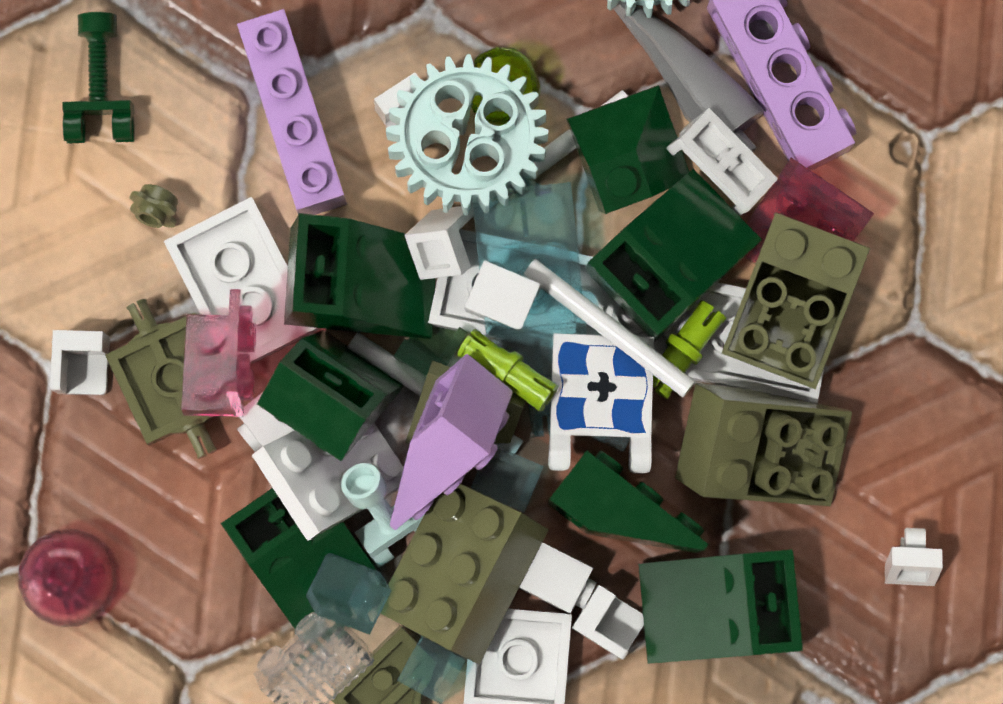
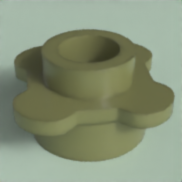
(154, 206)

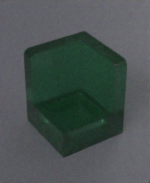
(441, 348)

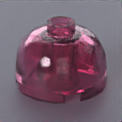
(68, 577)

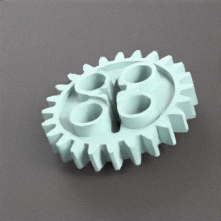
(424, 124)

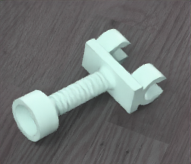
(366, 489)

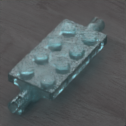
(511, 237)

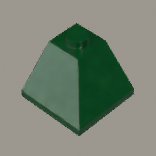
(626, 149)

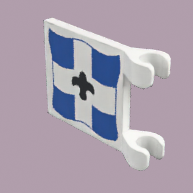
(601, 396)

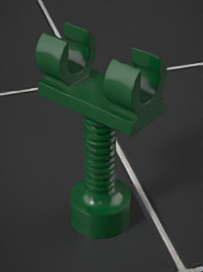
(98, 29)

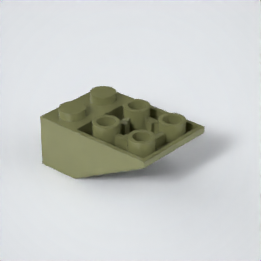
(795, 300)
(761, 446)

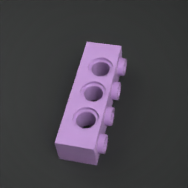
(755, 57)
(291, 113)

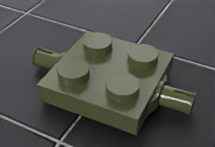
(152, 380)

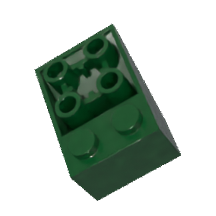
(672, 254)
(354, 279)
(328, 393)
(610, 507)
(282, 554)
(720, 607)

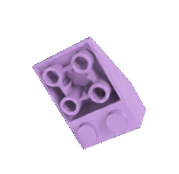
(451, 436)

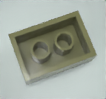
(463, 571)

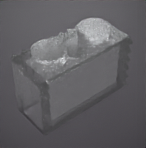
(313, 663)

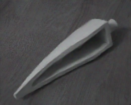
(692, 74)

